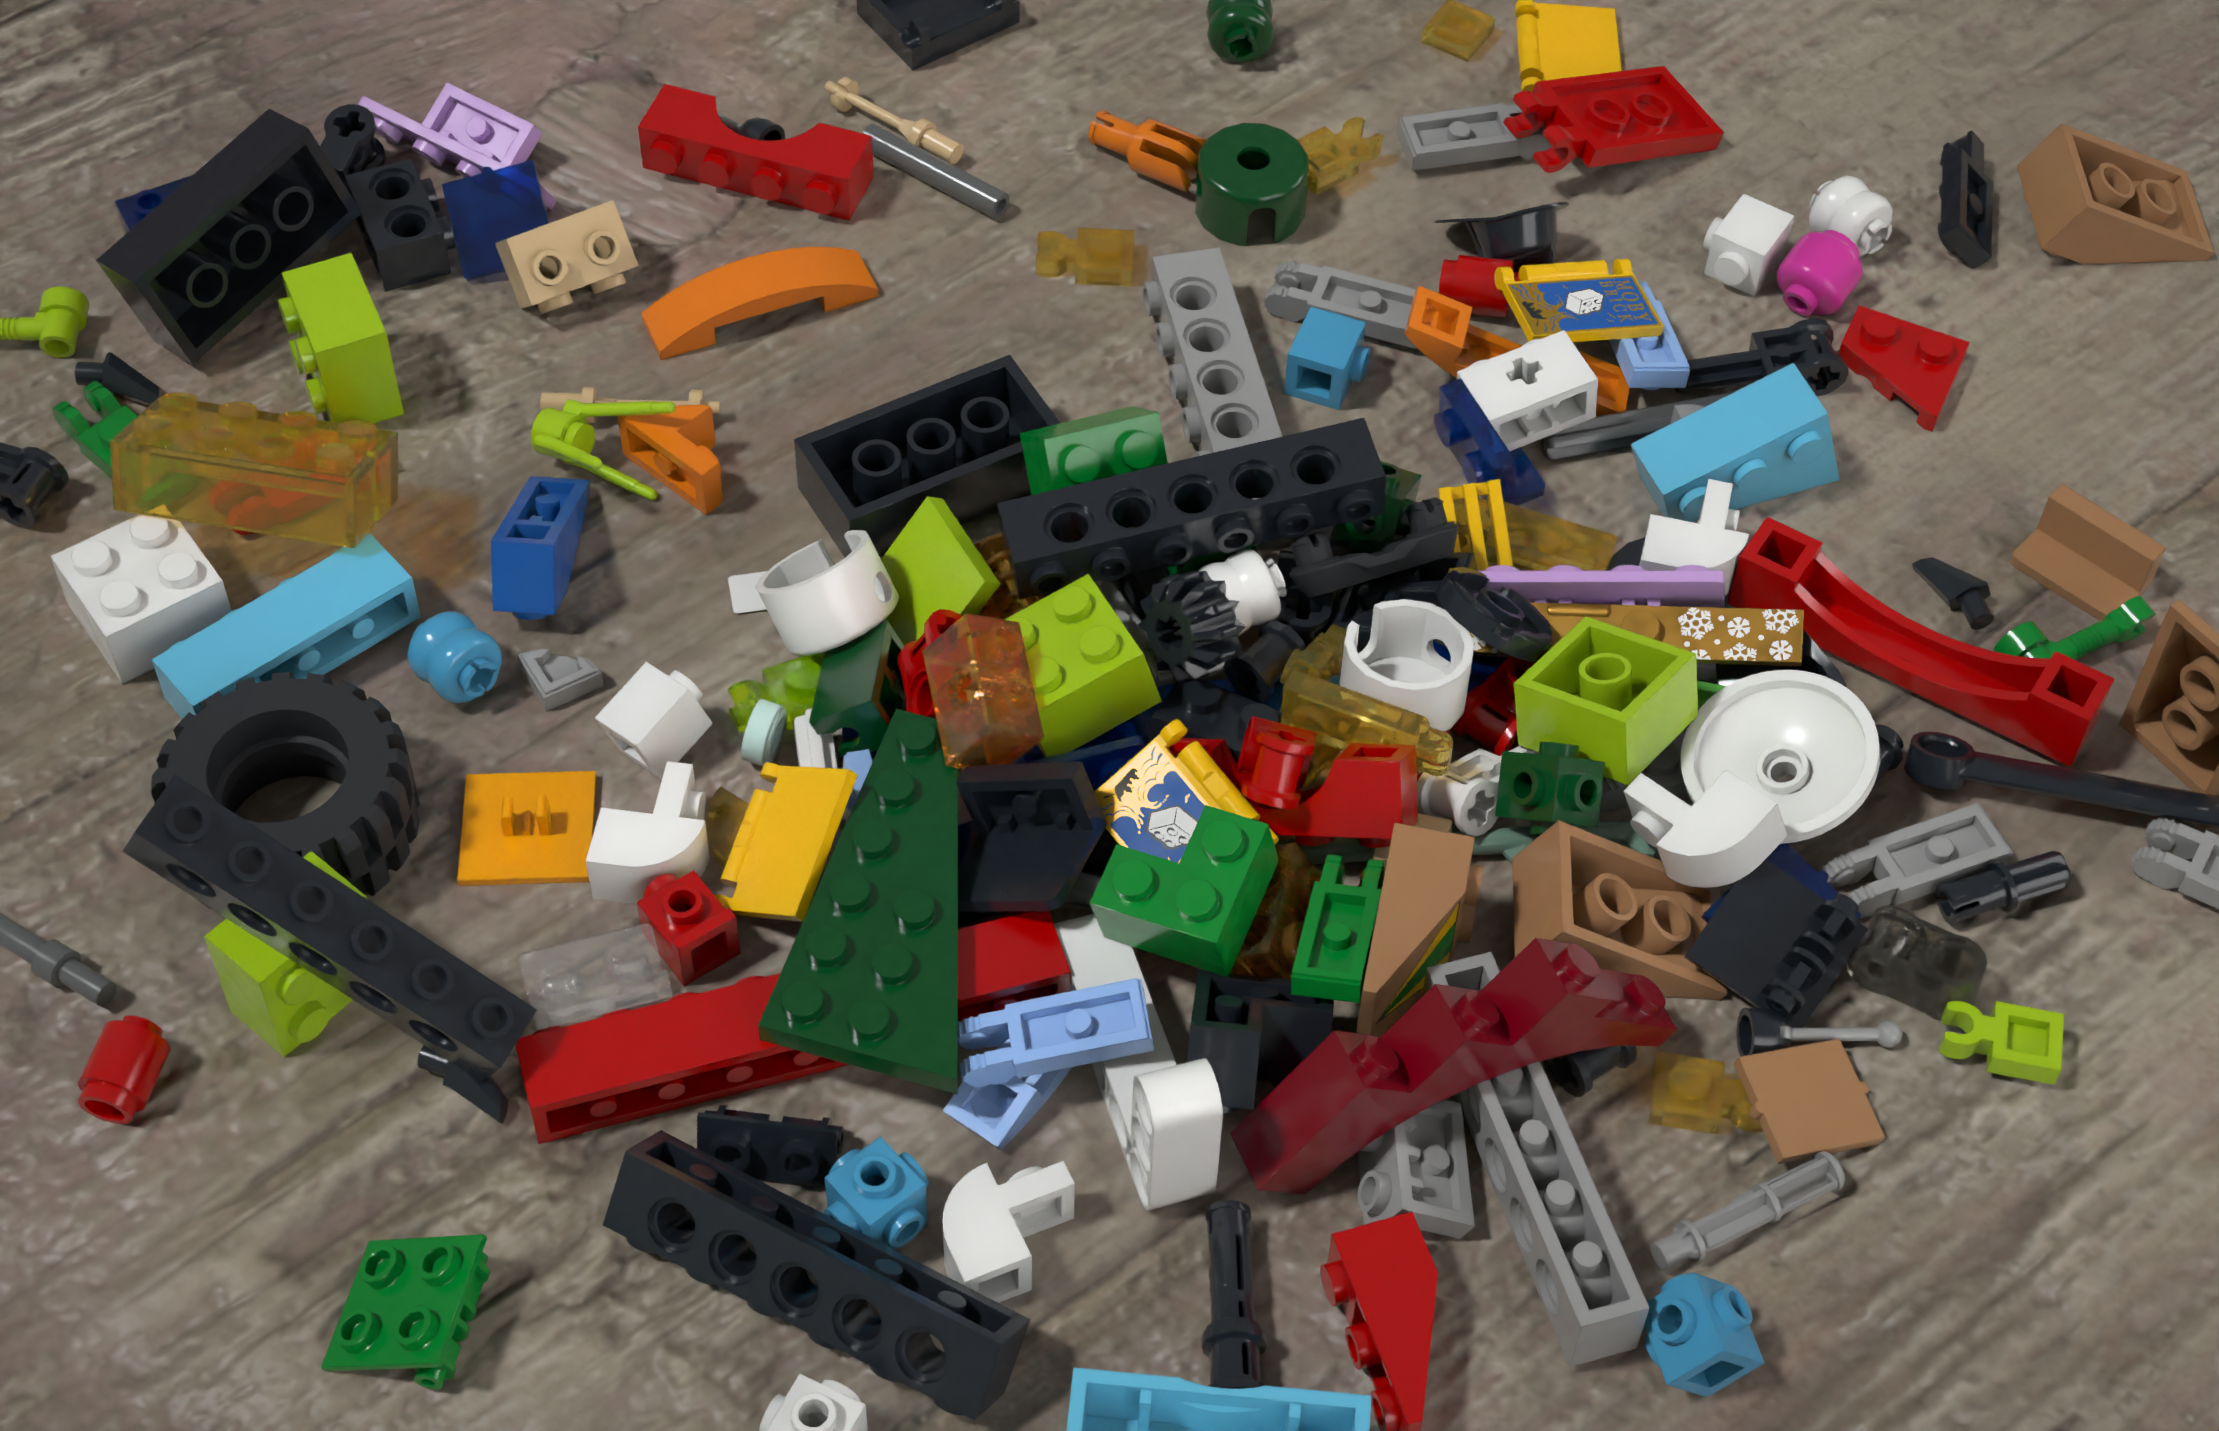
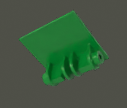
(410, 1307)

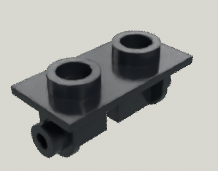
(771, 1151)

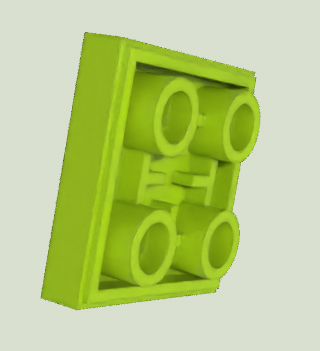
(934, 570)

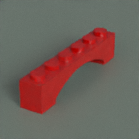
(2030, 700)

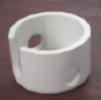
(826, 603)
(1403, 664)

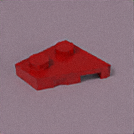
(1904, 360)

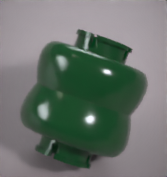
(1240, 28)

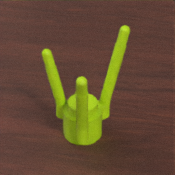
(571, 439)

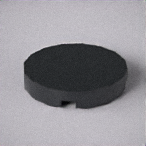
(1497, 618)

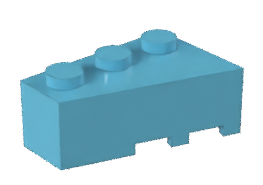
(1760, 439)

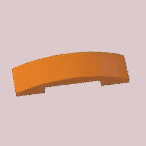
(751, 287)
(1444, 335)

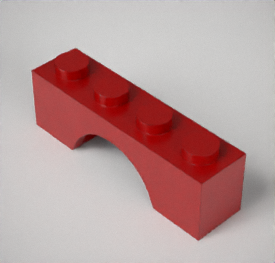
(814, 171)
(1360, 799)

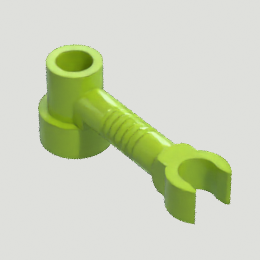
(56, 325)

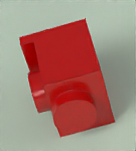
(689, 925)

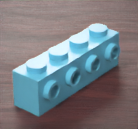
(296, 628)

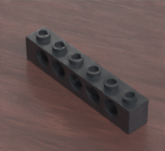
(1214, 486)
(329, 929)
(849, 1267)

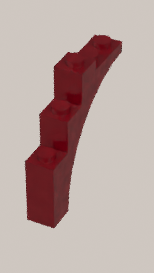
(1452, 1038)

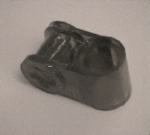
(1917, 962)

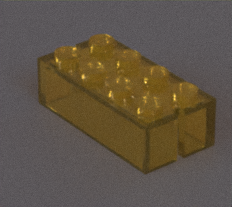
(255, 470)

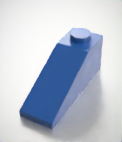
(538, 547)

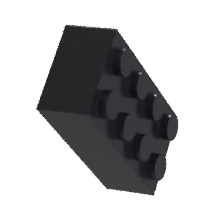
(230, 235)
(938, 442)

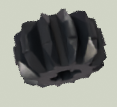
(1191, 625)

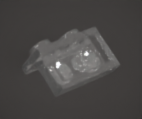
(594, 975)

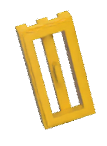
(1470, 494)

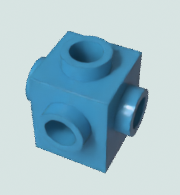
(878, 1193)
(1701, 1334)

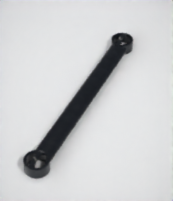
(1950, 762)

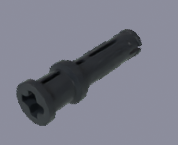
(1233, 1337)

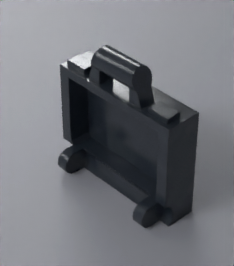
(935, 28)

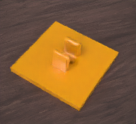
(526, 828)

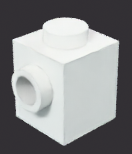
(1747, 244)
(655, 718)

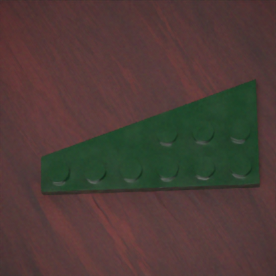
(880, 940)

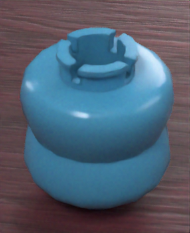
(454, 657)

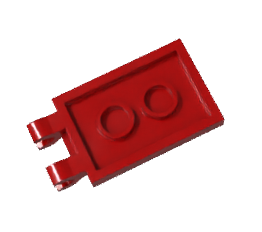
(1613, 118)

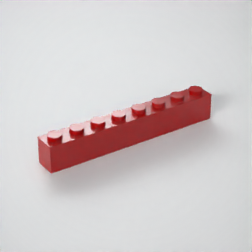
(710, 1041)

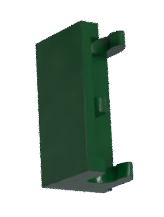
(860, 688)

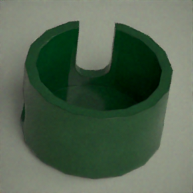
(1250, 170)

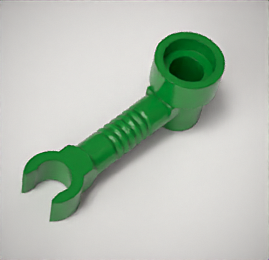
(2117, 626)

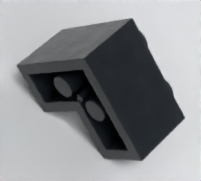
(1253, 1032)

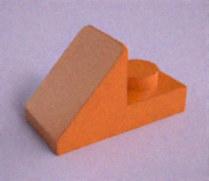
(677, 452)

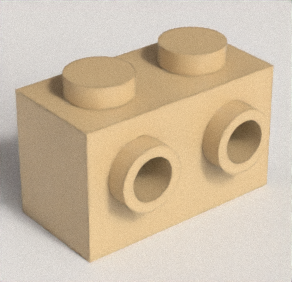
(567, 256)

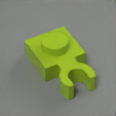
(2014, 1037)

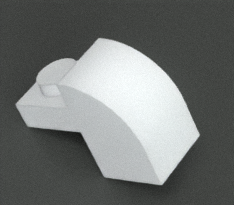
(1708, 543)
(1713, 839)
(638, 847)
(988, 1224)

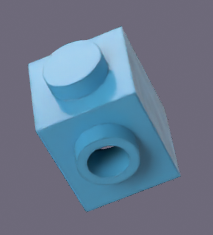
(1326, 358)

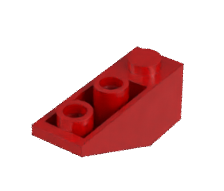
(1388, 1297)

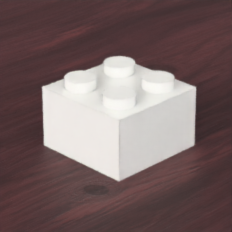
(140, 590)

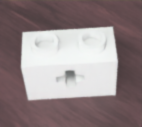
(1534, 389)

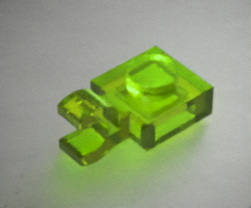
(785, 684)

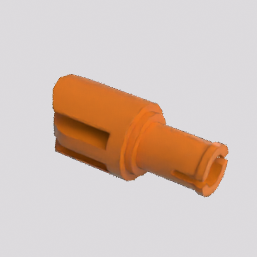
(1151, 148)

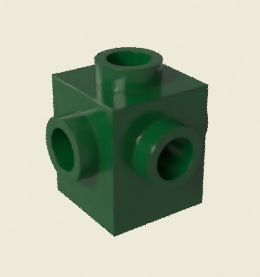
(1393, 524)
(1561, 787)

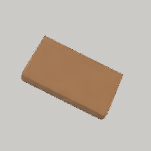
(2088, 554)

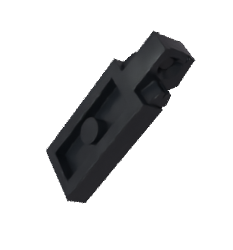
(1966, 201)

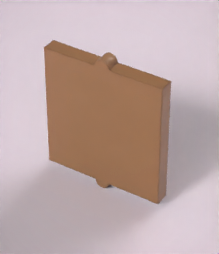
(1808, 1100)

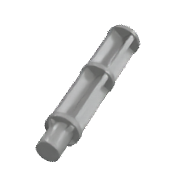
(1750, 1210)

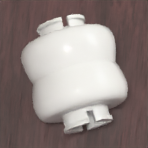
(1852, 210)
(1253, 584)

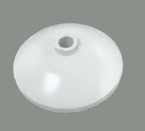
(1792, 727)

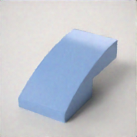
(1003, 1109)

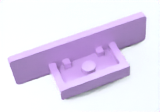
(462, 132)
(1621, 586)

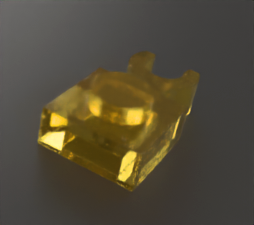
(1338, 155)
(1095, 256)
(1320, 658)
(1695, 1095)

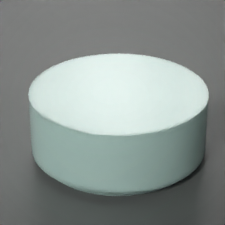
(764, 732)

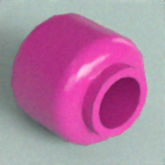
(1819, 273)

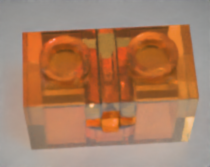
(982, 692)

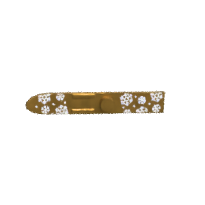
(1712, 633)

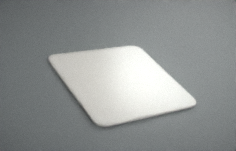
(744, 594)

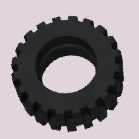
(306, 730)

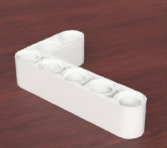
(1160, 1110)

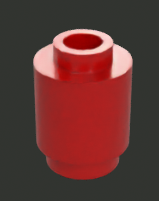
(1473, 283)
(123, 1069)

